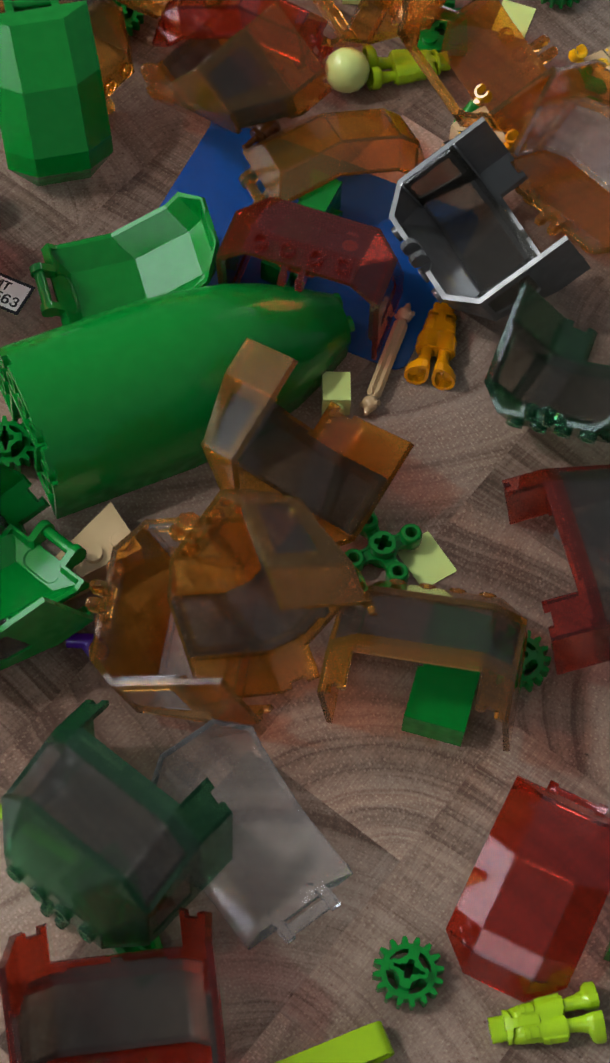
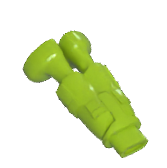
(402, 66)
(545, 1020)

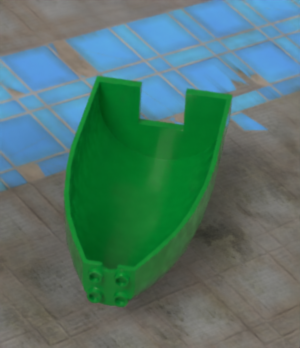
(136, 385)

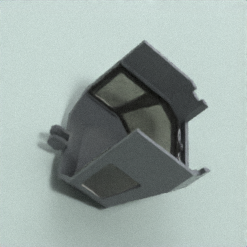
(467, 235)

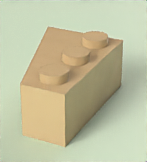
(98, 540)

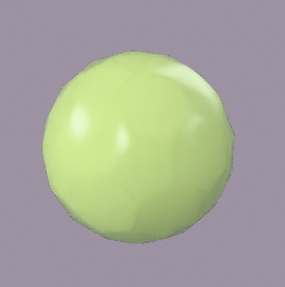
(347, 70)

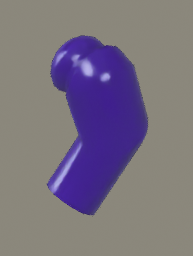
(80, 640)

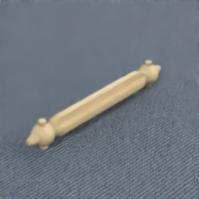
(387, 359)

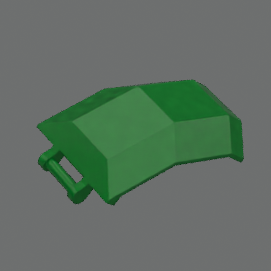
(51, 92)
(146, 258)
(33, 572)

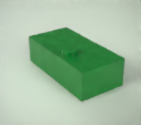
(440, 703)

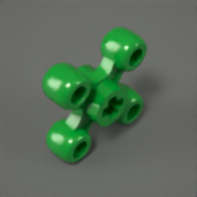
(408, 538)

